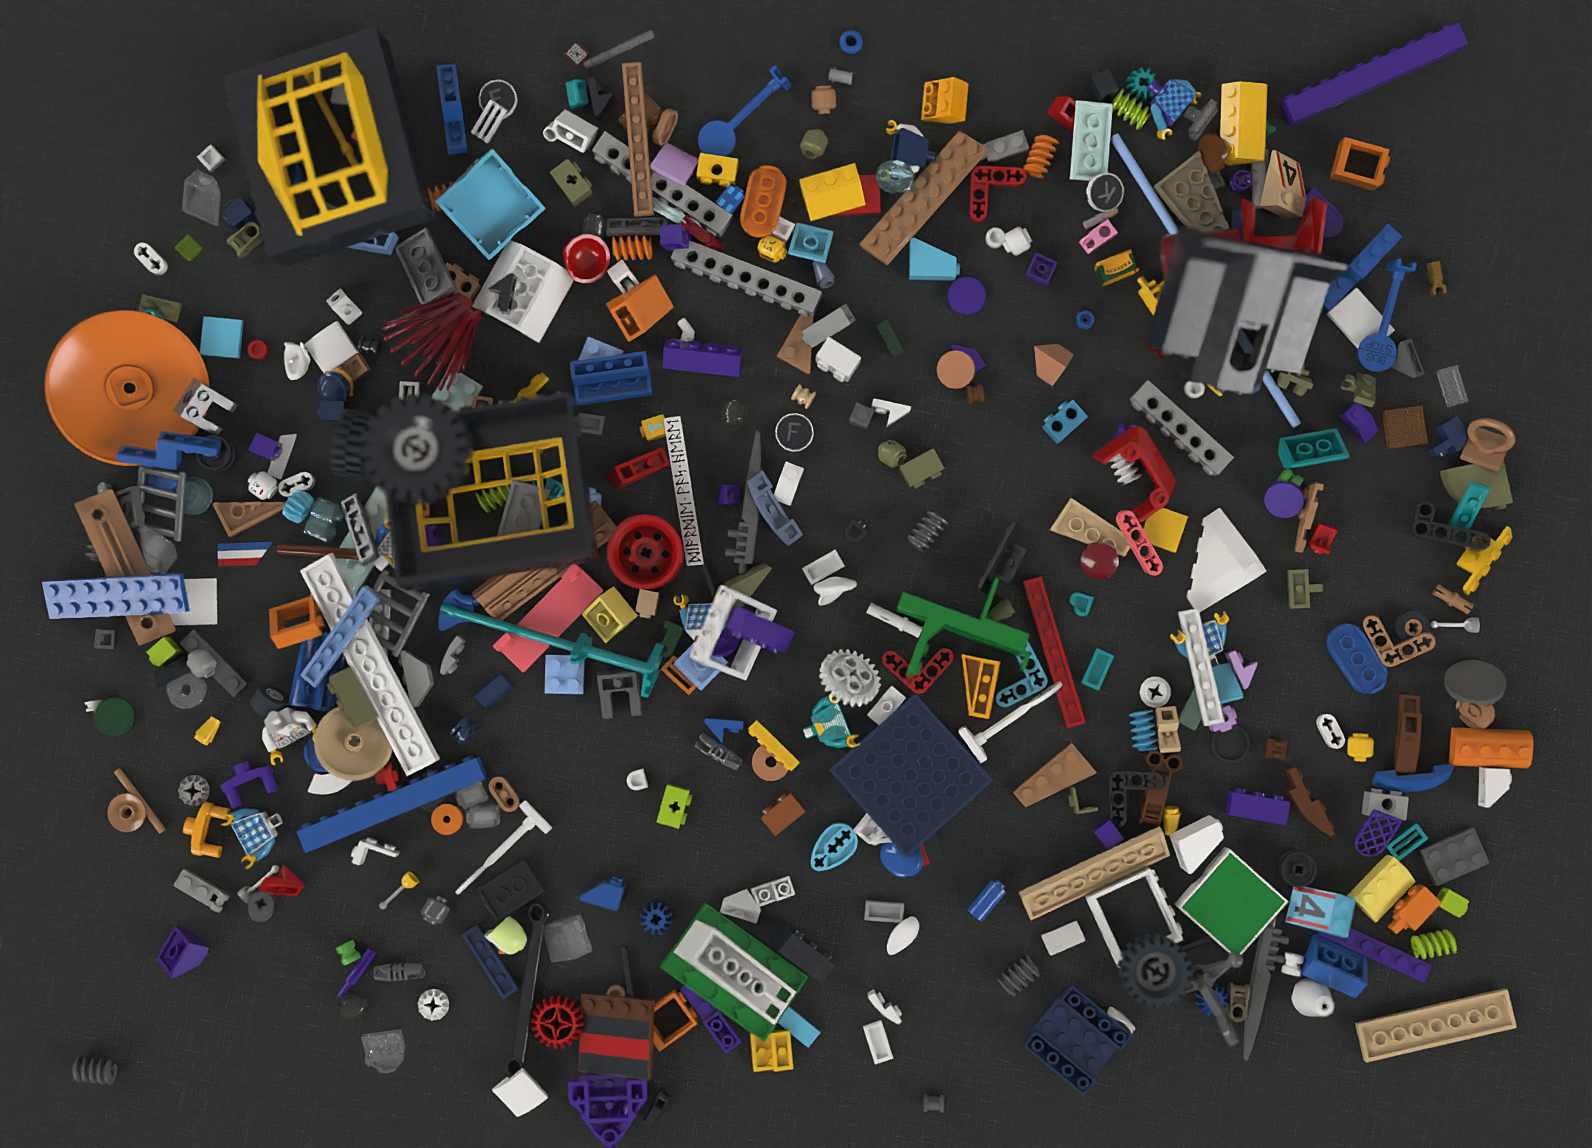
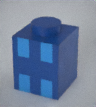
(731, 199)

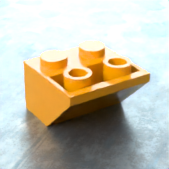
(945, 100)

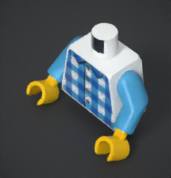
(694, 616)
(1214, 635)
(254, 831)

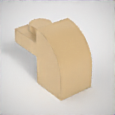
(1166, 728)

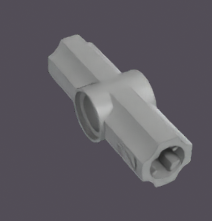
(1259, 174)

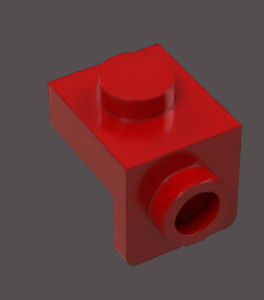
(1322, 538)
(388, 776)

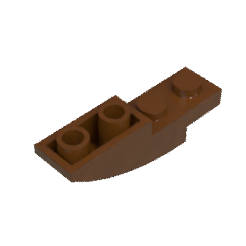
(1408, 734)
(1310, 809)

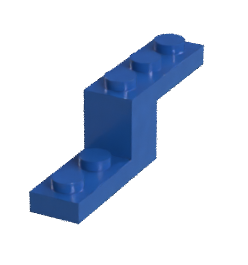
(451, 109)
(1361, 265)
(168, 450)

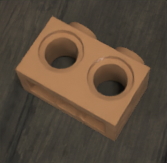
(462, 279)

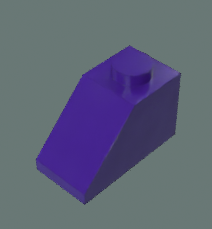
(1359, 422)

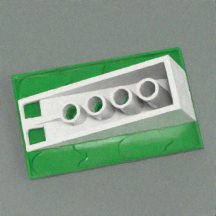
(734, 972)

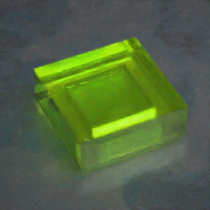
(188, 248)

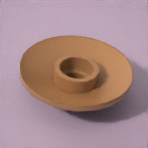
(119, 816)

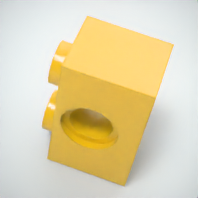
(708, 162)

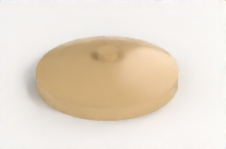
(349, 752)

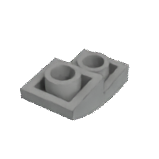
(449, 662)

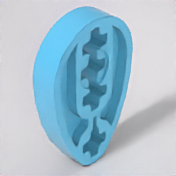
(828, 837)

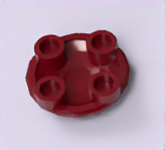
(1099, 560)

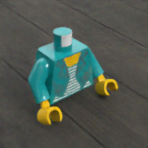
(830, 724)

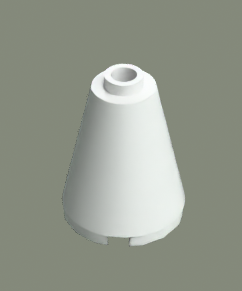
(1312, 998)

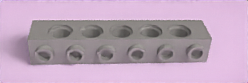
(1191, 429)

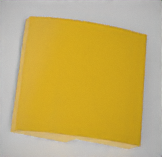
(773, 1053)

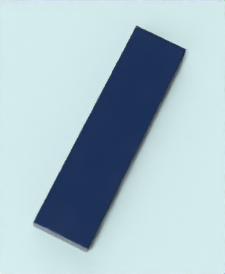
(490, 961)

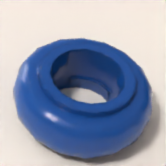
(850, 34)

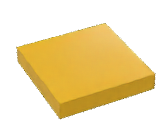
(1165, 529)

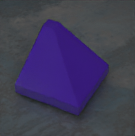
(729, 495)

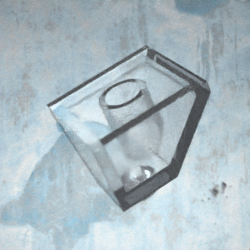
(202, 197)

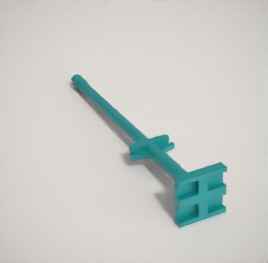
(579, 650)

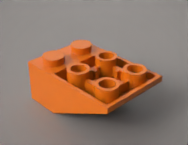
(640, 307)

